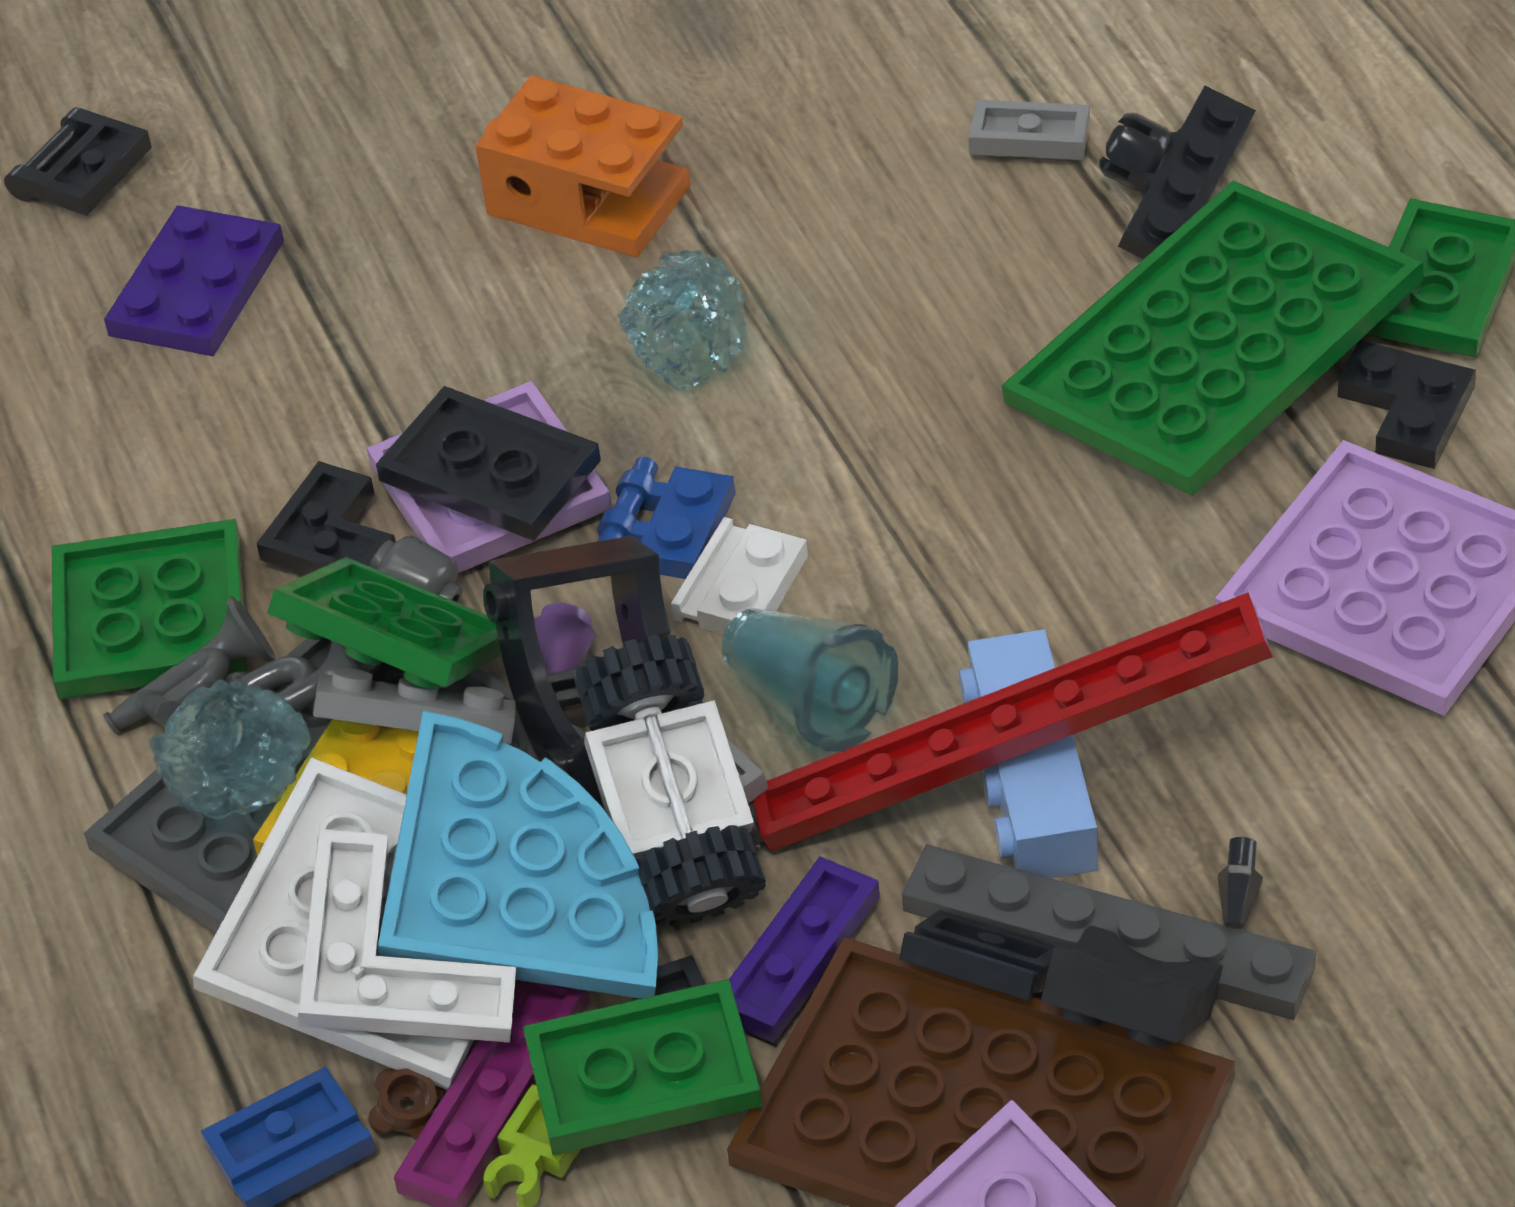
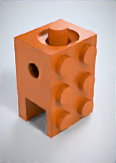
(581, 165)

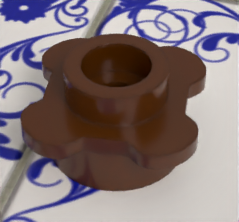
(398, 1086)

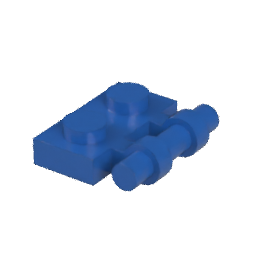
(683, 517)

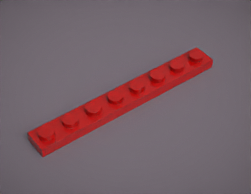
(1012, 721)

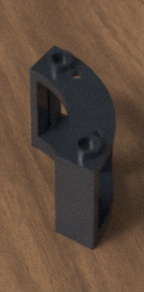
(544, 696)

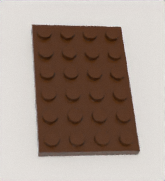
(912, 1062)

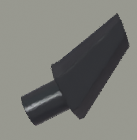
(1239, 882)

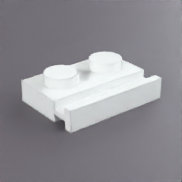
(739, 573)

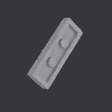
(356, 698)

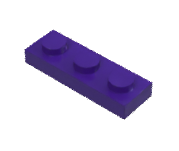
(800, 945)

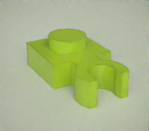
(525, 1153)

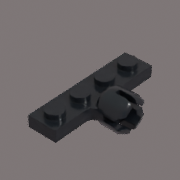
(1173, 168)

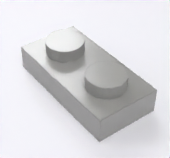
(1029, 129)

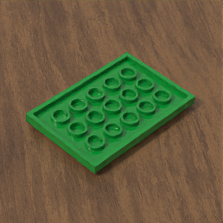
(1212, 336)

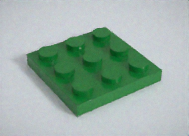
(140, 604)
(388, 622)

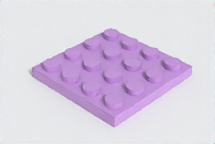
(1386, 577)

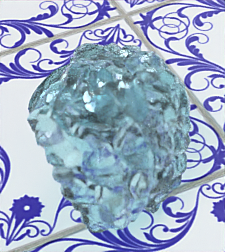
(685, 317)
(238, 757)

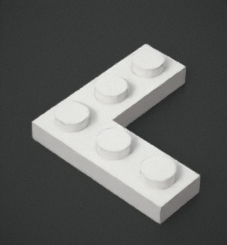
(360, 991)

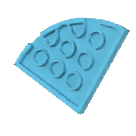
(514, 869)

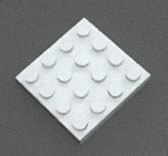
(263, 938)

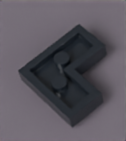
(1421, 396)
(320, 525)

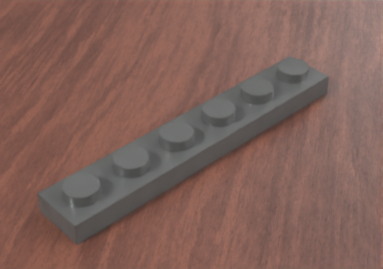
(1255, 968)

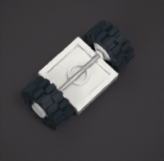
(669, 778)

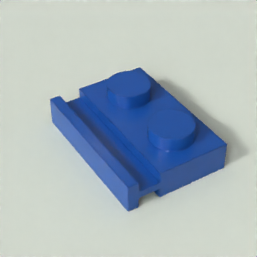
(288, 1140)

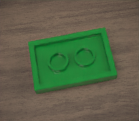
(1465, 274)
(642, 1066)

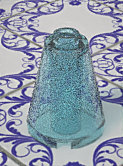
(814, 672)

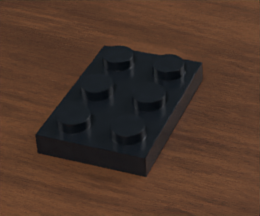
(489, 462)

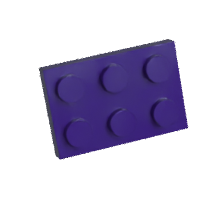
(194, 280)

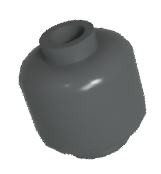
(419, 565)

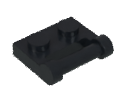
(80, 162)

